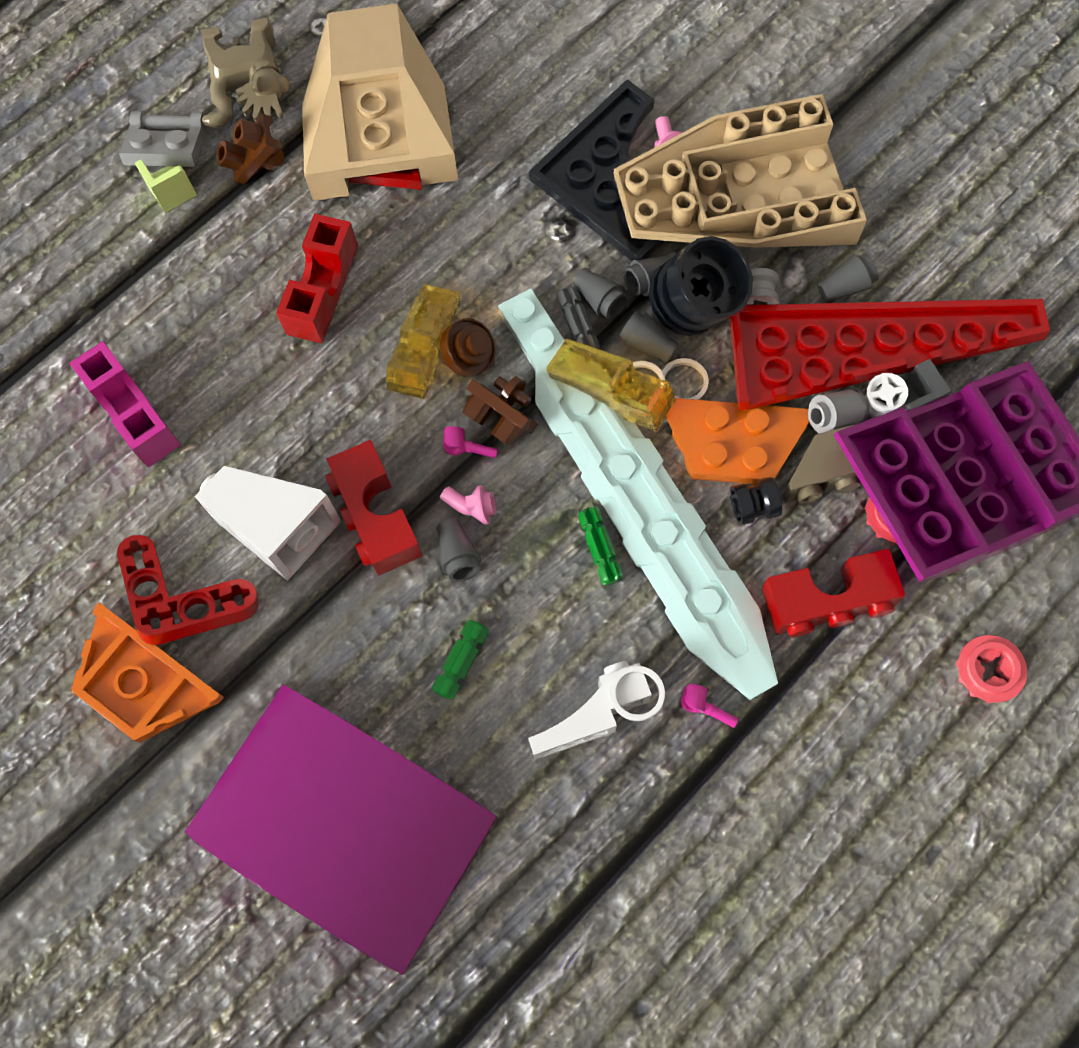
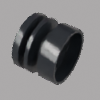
(701, 286)

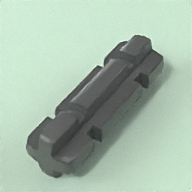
(577, 317)

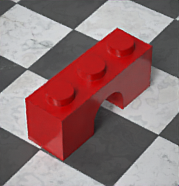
(310, 304)
(385, 538)
(798, 605)

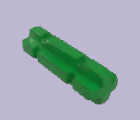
(600, 546)
(460, 659)

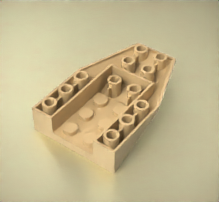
(373, 104)
(746, 179)

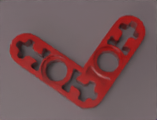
(161, 605)

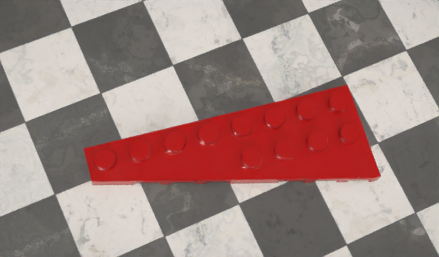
(827, 346)

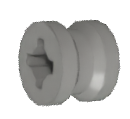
(763, 287)

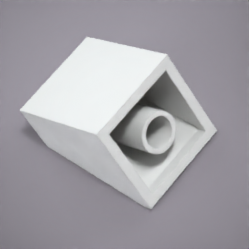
(270, 516)

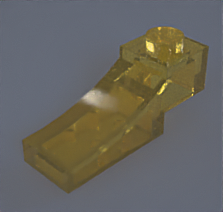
(419, 350)
(613, 382)

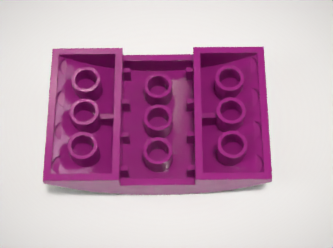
(969, 471)
(341, 828)

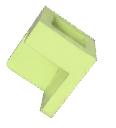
(168, 185)

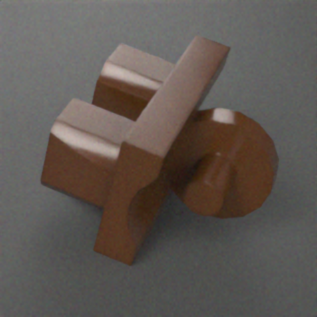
(251, 149)
(484, 401)

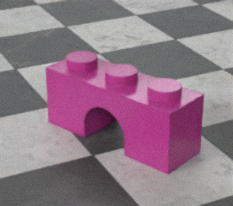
(125, 404)

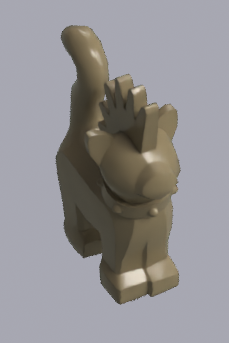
(244, 69)

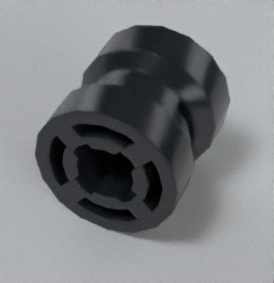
(756, 501)

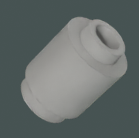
(837, 410)

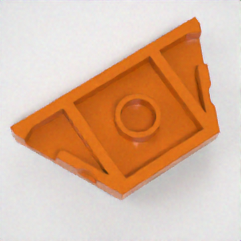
(732, 442)
(136, 681)

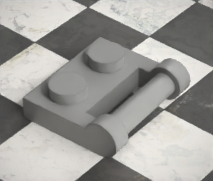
(163, 147)

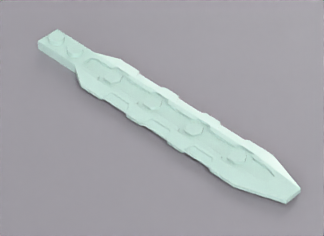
(656, 523)

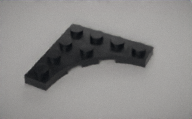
(582, 167)

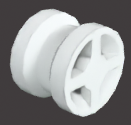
(886, 387)

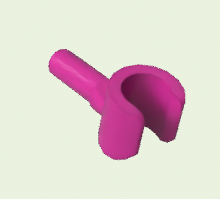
(455, 443)
(694, 701)

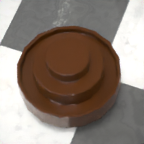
(468, 347)

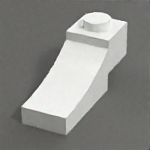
(596, 715)

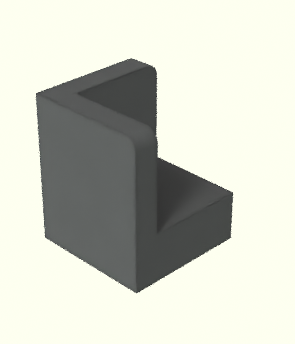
(924, 385)

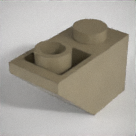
(821, 470)

